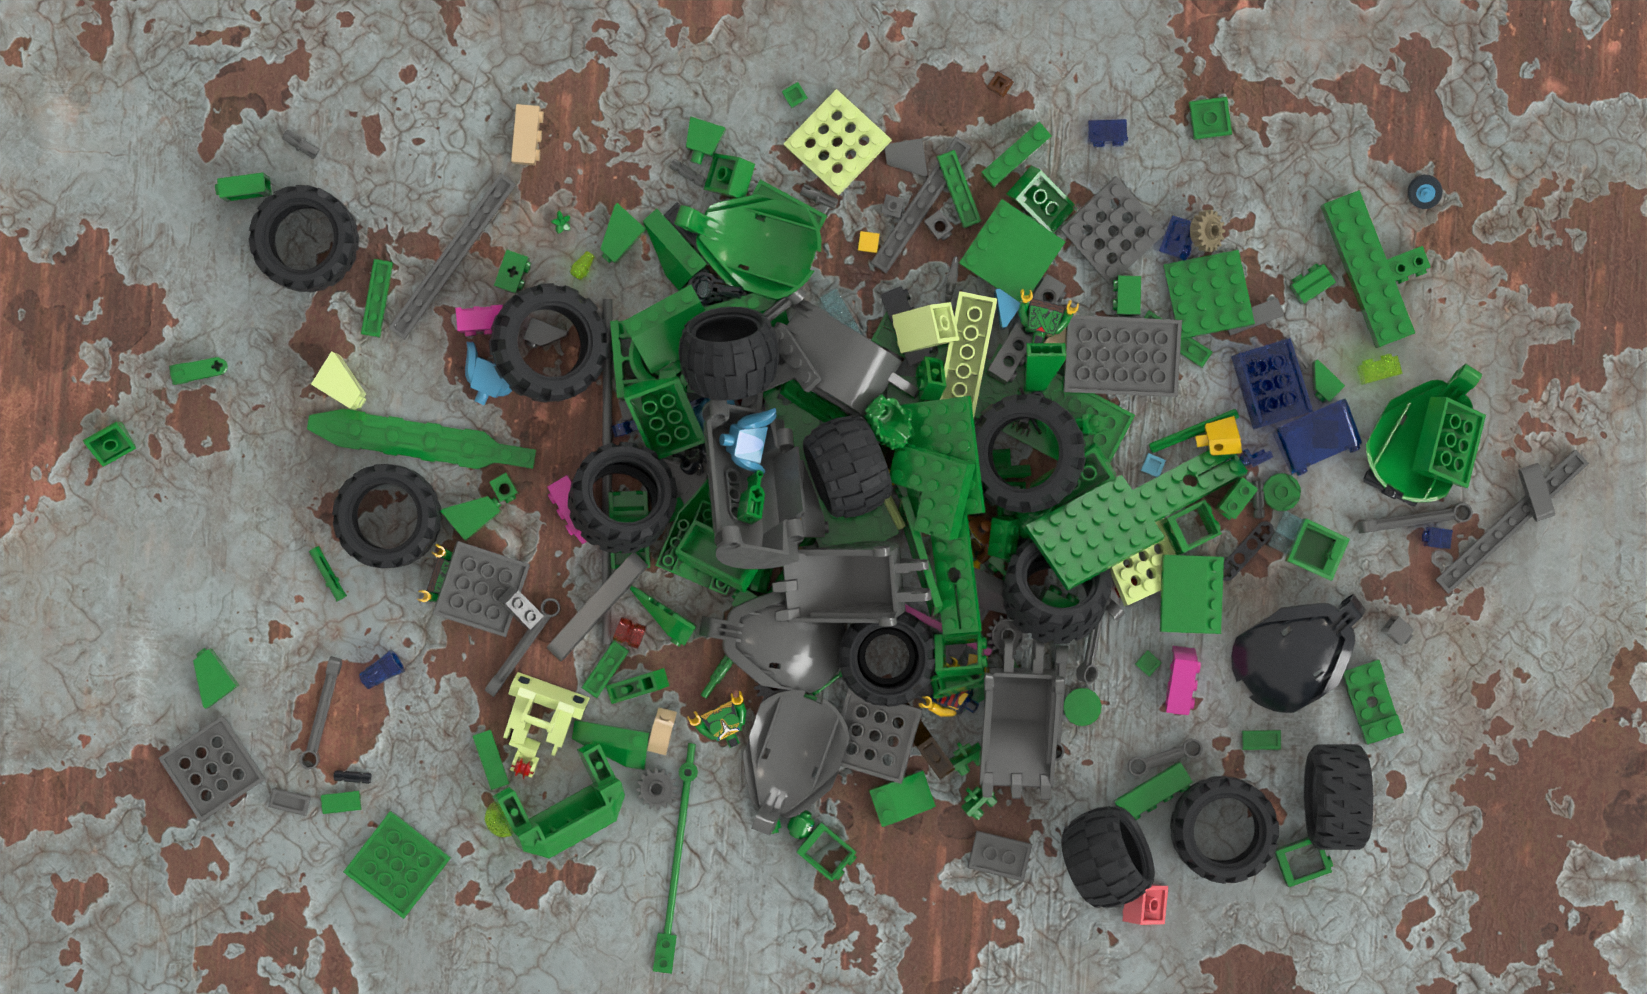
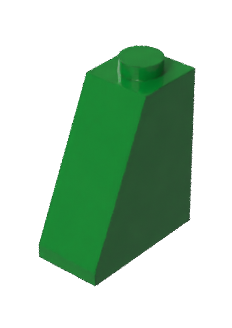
(620, 234)
(1042, 364)
(472, 515)
(212, 677)

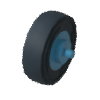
(1425, 191)

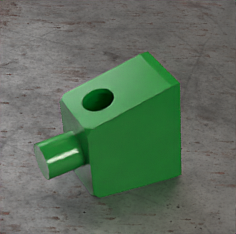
(703, 139)

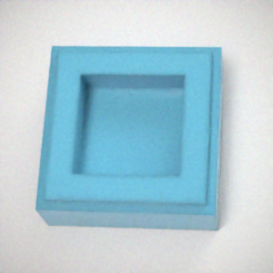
(1153, 465)

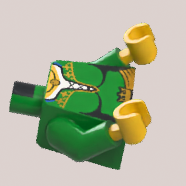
(722, 721)

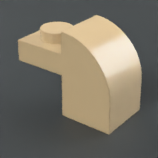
(661, 731)

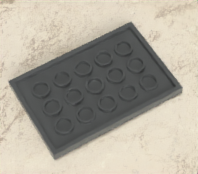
(1122, 356)

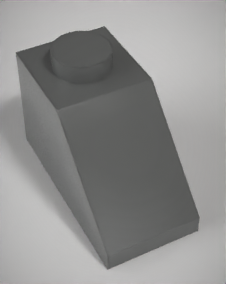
(542, 333)
(1398, 630)

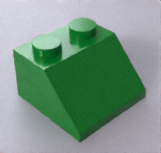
(729, 176)

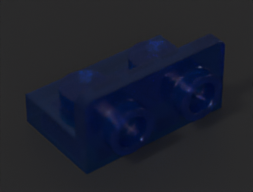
(1107, 132)
(1177, 238)
(1254, 459)

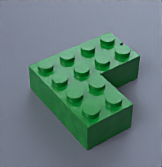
(943, 485)
(700, 552)

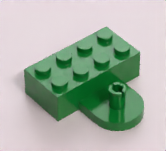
(1096, 473)

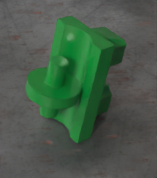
(1091, 423)
(965, 755)
(975, 800)

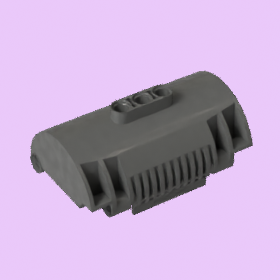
(774, 537)

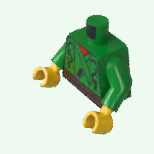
(1044, 317)
(437, 576)

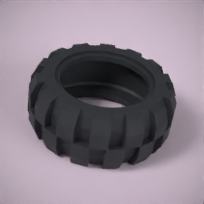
(588, 324)
(1070, 461)

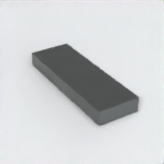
(1262, 313)

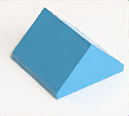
(1006, 307)

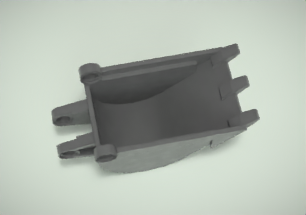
(849, 364)
(849, 584)
(1020, 724)

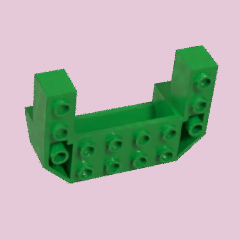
(571, 818)

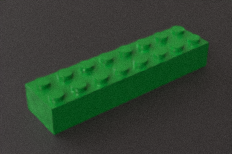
(1367, 269)

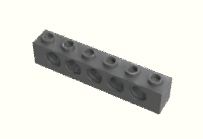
(997, 369)

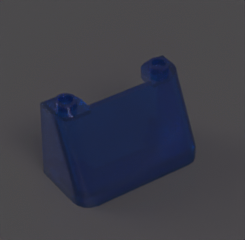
(1317, 436)

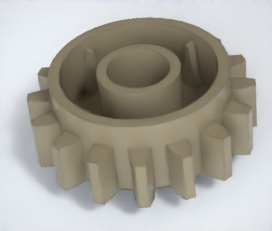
(1207, 230)

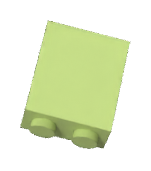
(925, 327)
(339, 382)

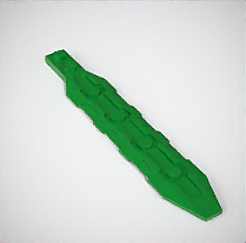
(415, 439)

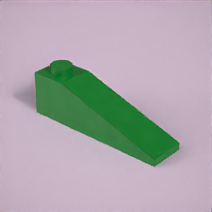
(674, 252)
(618, 743)

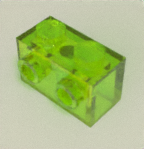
(1378, 370)

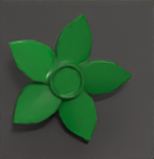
(561, 222)

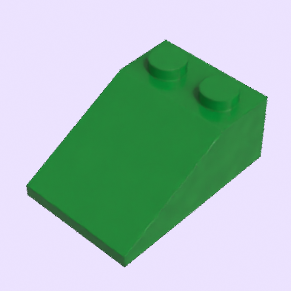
(1041, 199)
(900, 801)

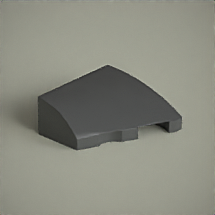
(907, 156)

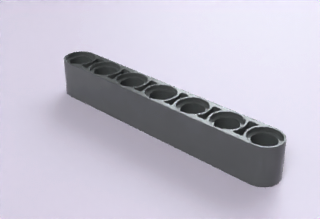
(597, 606)

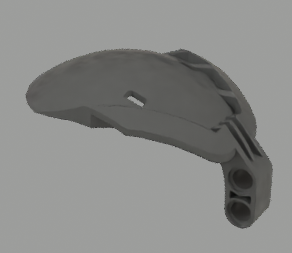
(754, 639)
(799, 738)

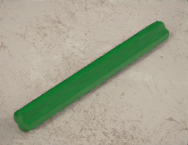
(1188, 432)

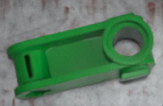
(196, 370)
(955, 685)

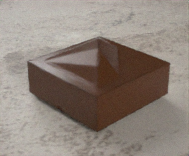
(1000, 84)

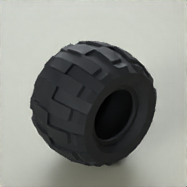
(728, 353)
(847, 466)
(893, 690)
(1107, 857)

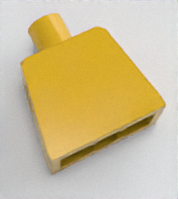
(1221, 437)

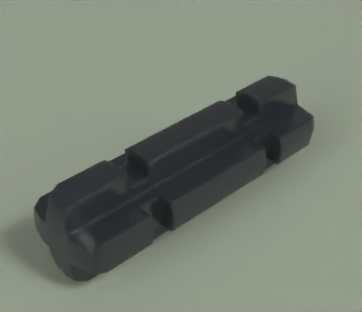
(349, 776)

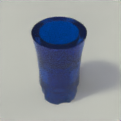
(382, 670)

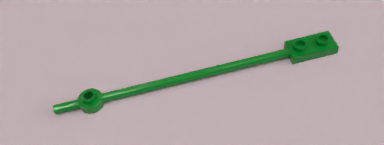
(666, 941)

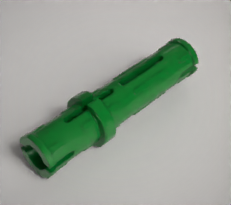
(327, 573)

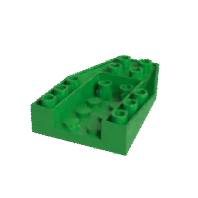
(696, 508)

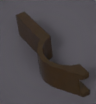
(931, 750)

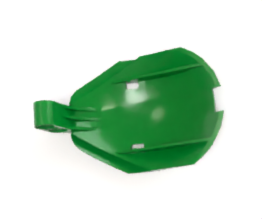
(774, 250)
(1394, 446)

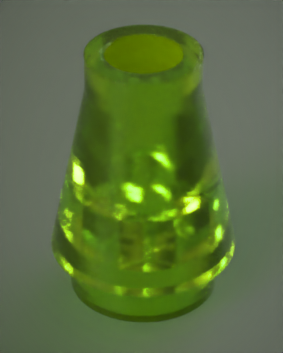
(582, 265)

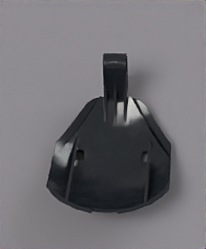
(1282, 667)

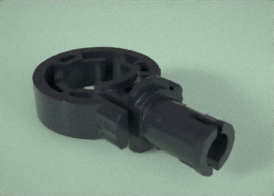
(723, 290)

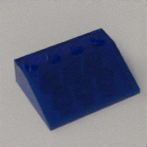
(1271, 383)

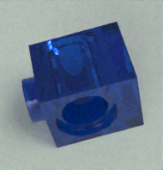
(1437, 537)

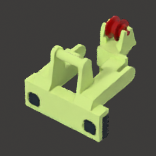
(530, 690)

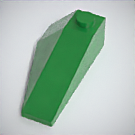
(672, 623)

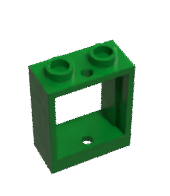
(243, 187)
(1175, 535)
(954, 639)
(848, 859)
(1285, 868)

